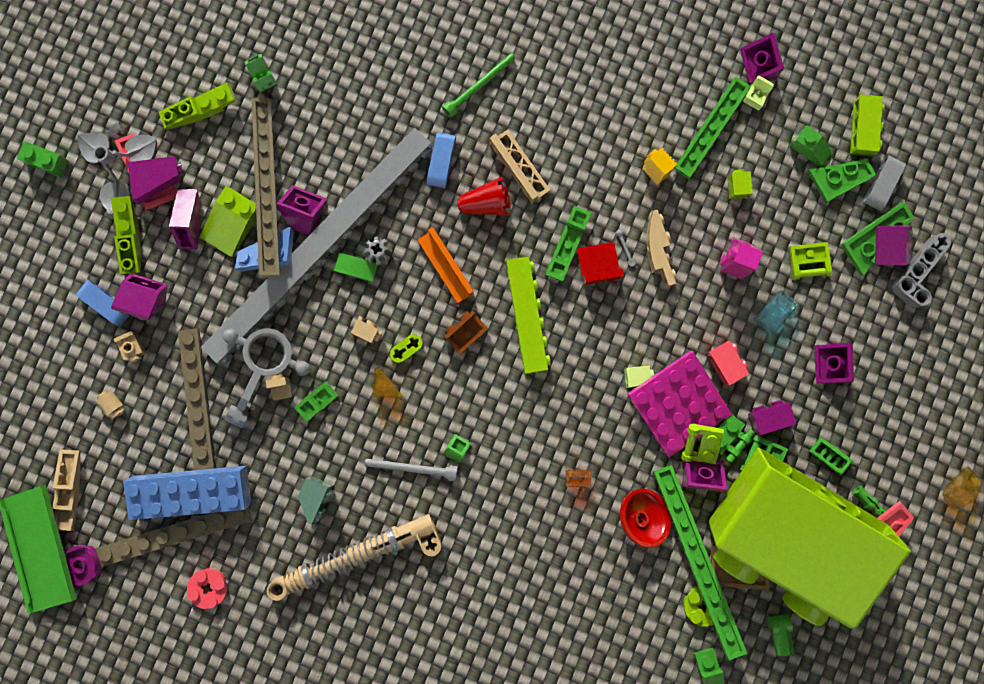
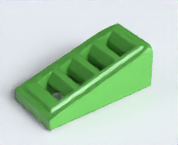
(847, 461)

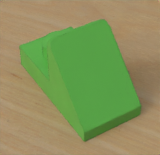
(709, 667)

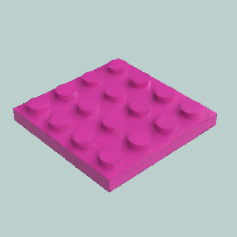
(677, 398)

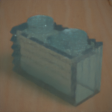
(776, 312)

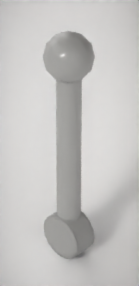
(631, 262)

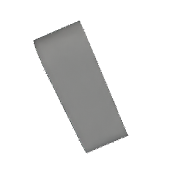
(884, 183)

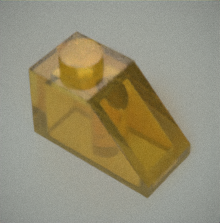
(962, 489)

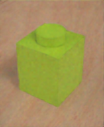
(740, 184)

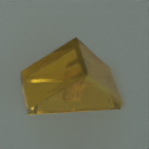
(384, 387)

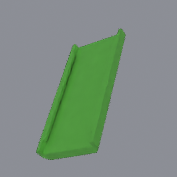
(37, 549)

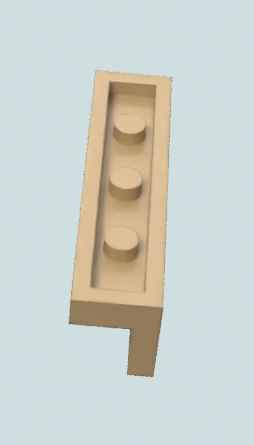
(513, 167)

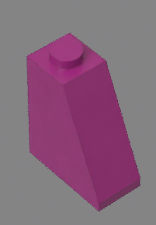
(153, 177)
(186, 219)

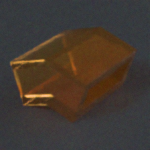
(578, 477)

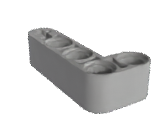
(923, 267)

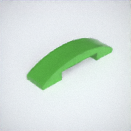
(568, 243)

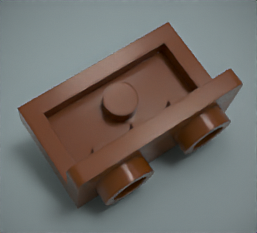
(465, 332)

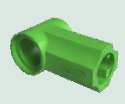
(781, 629)

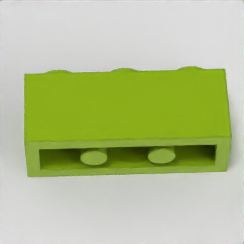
(867, 125)

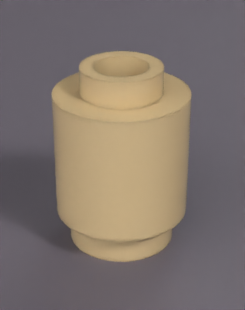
(110, 404)

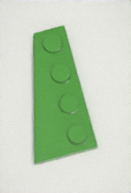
(862, 245)

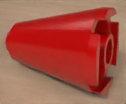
(486, 199)

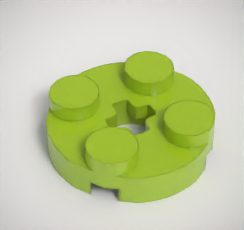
(692, 611)

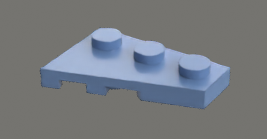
(248, 257)

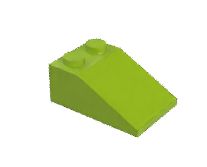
(229, 221)

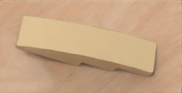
(67, 489)

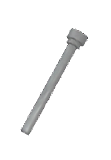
(448, 472)

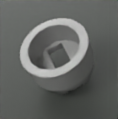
(113, 130)

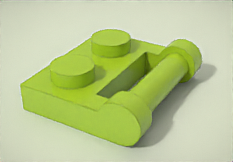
(808, 255)
(708, 447)

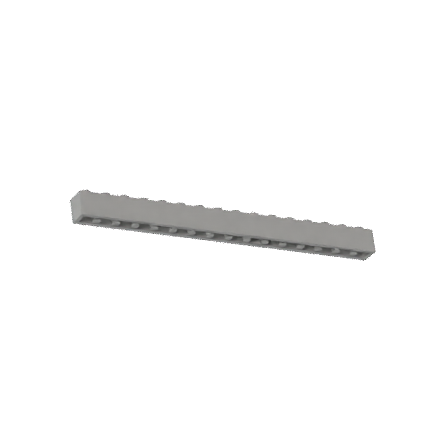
(320, 244)

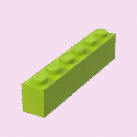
(527, 316)

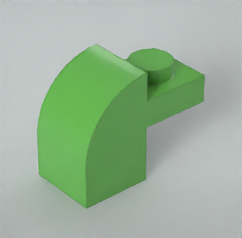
(260, 73)

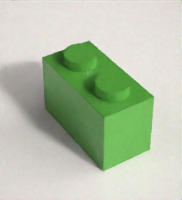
(42, 159)

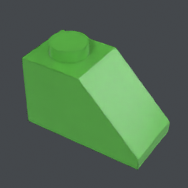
(812, 146)

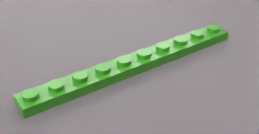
(700, 563)

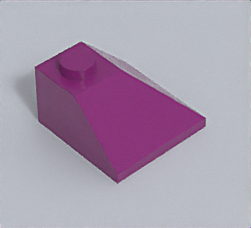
(301, 209)

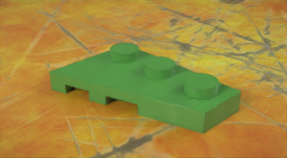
(840, 178)

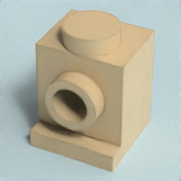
(366, 331)
(137, 347)

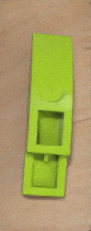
(197, 108)
(127, 235)

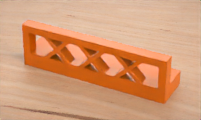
(445, 266)

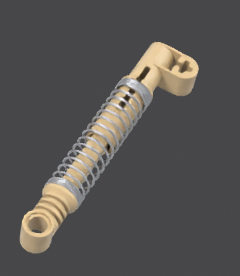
(307, 576)

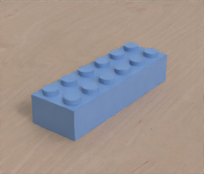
(187, 492)

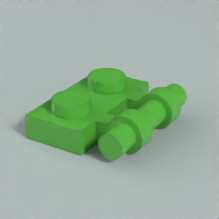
(732, 429)

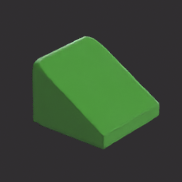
(457, 448)

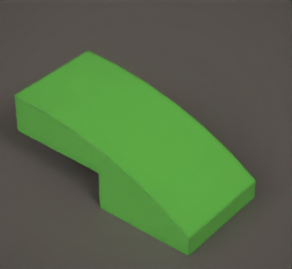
(355, 267)
(316, 402)

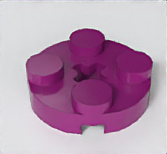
(90, 562)

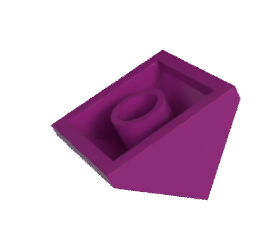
(762, 58)
(893, 245)
(834, 363)
(704, 476)

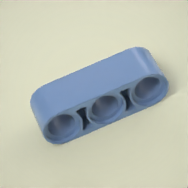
(441, 160)
(101, 302)

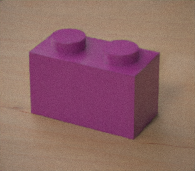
(771, 418)

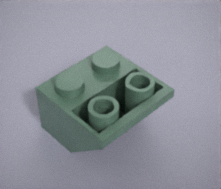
(313, 498)

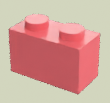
(728, 363)

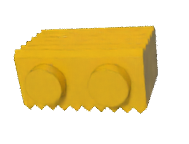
(659, 165)

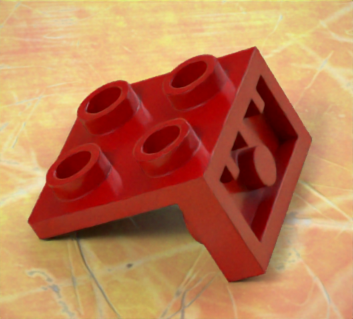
(599, 263)

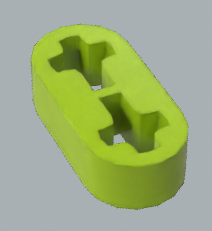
(403, 345)

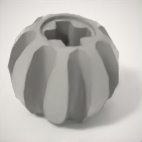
(380, 255)

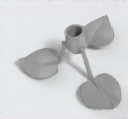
(95, 149)

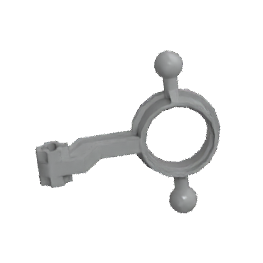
(238, 415)

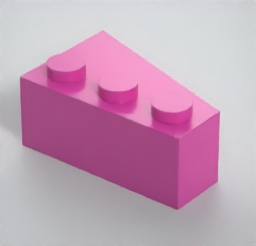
(740, 259)

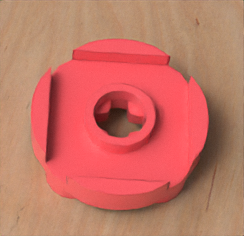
(195, 589)

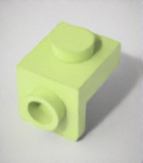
(758, 93)

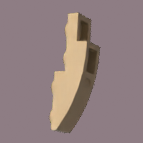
(656, 242)

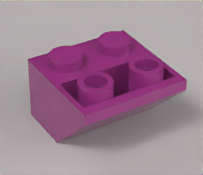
(140, 297)

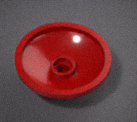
(652, 515)

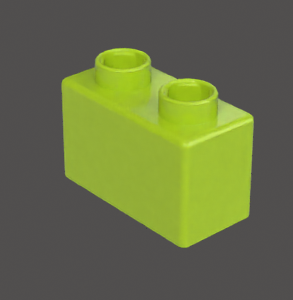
(805, 540)

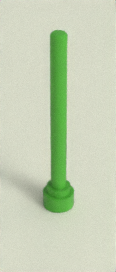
(451, 108)

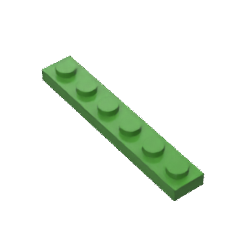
(712, 127)

